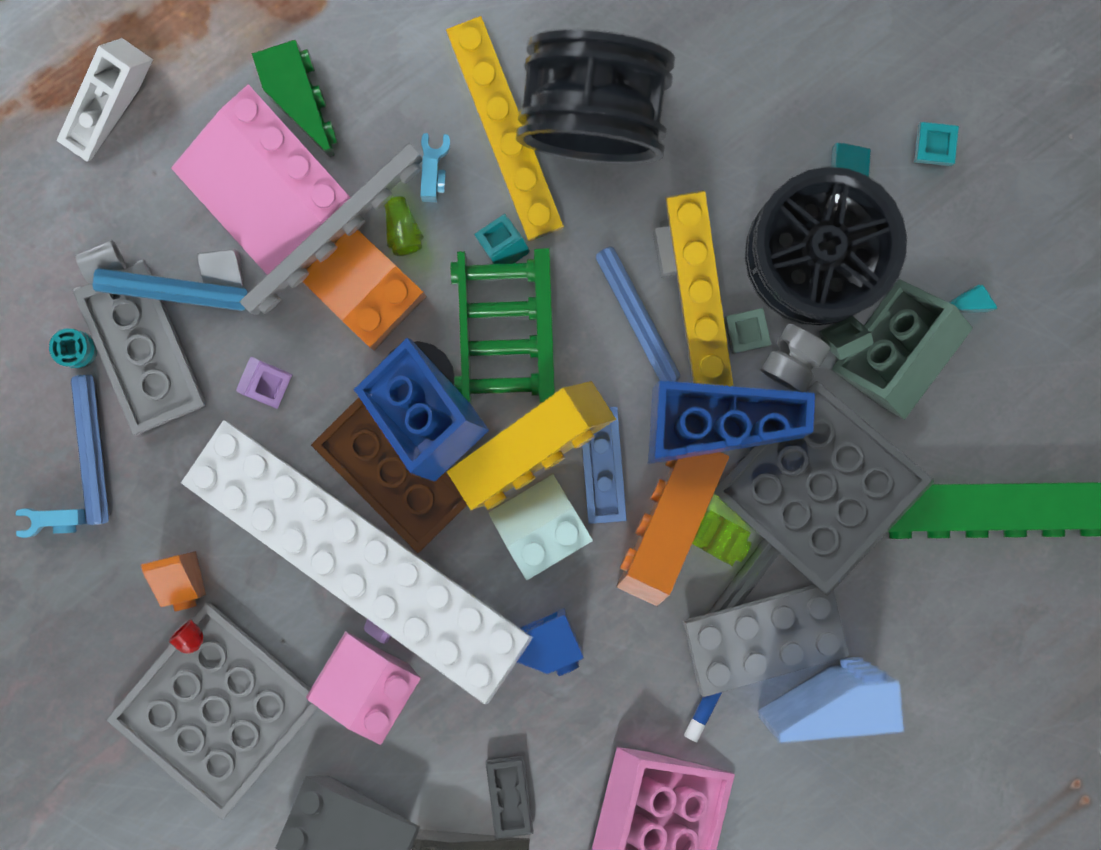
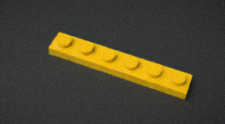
(500, 122)
(699, 288)

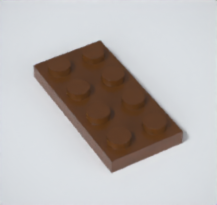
(370, 465)

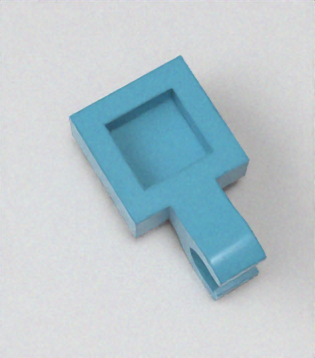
(432, 177)
(61, 520)

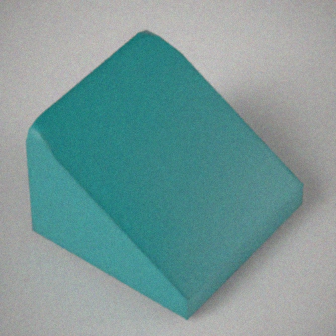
(851, 157)
(502, 241)
(974, 301)

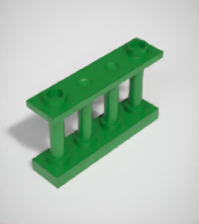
(537, 308)

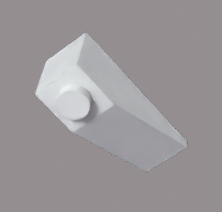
(103, 96)

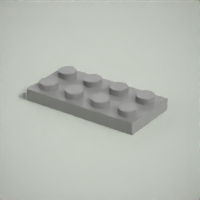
(765, 639)

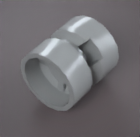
(795, 358)

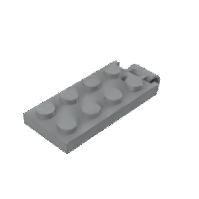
(137, 346)

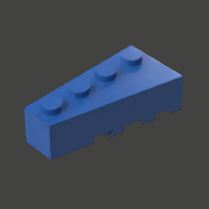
(719, 418)

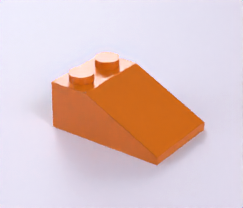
(364, 288)

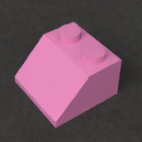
(363, 687)

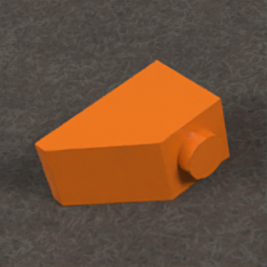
(175, 580)

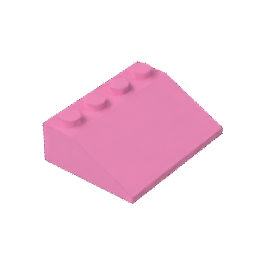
(259, 180)
(662, 804)

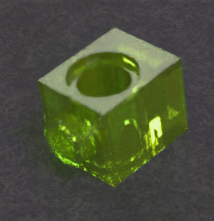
(722, 538)

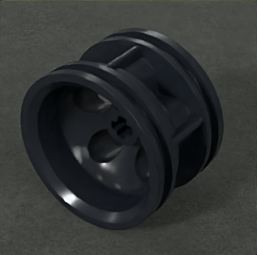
(595, 96)

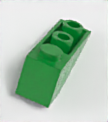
(287, 83)

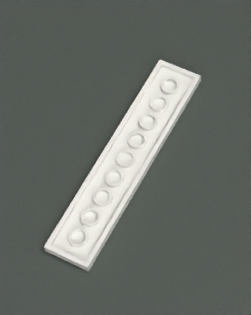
(357, 562)

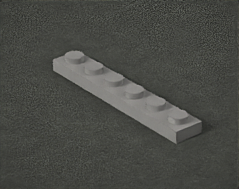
(321, 241)

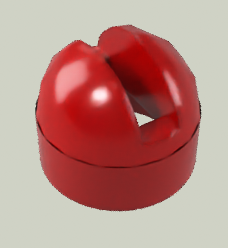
(187, 637)

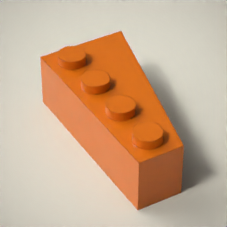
(670, 526)

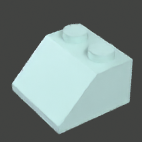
(540, 527)

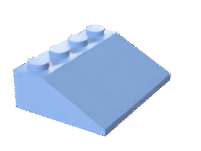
(836, 704)

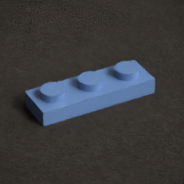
(604, 475)

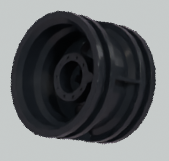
(878, 230)

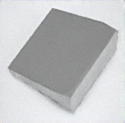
(221, 268)

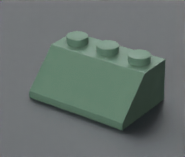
(912, 344)

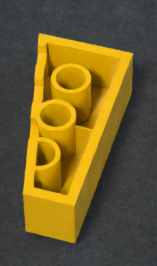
(530, 444)

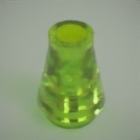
(401, 228)

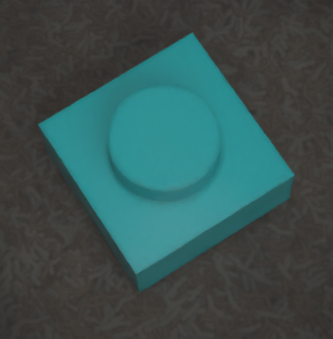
(936, 144)

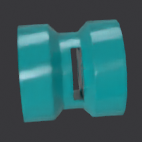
(80, 351)

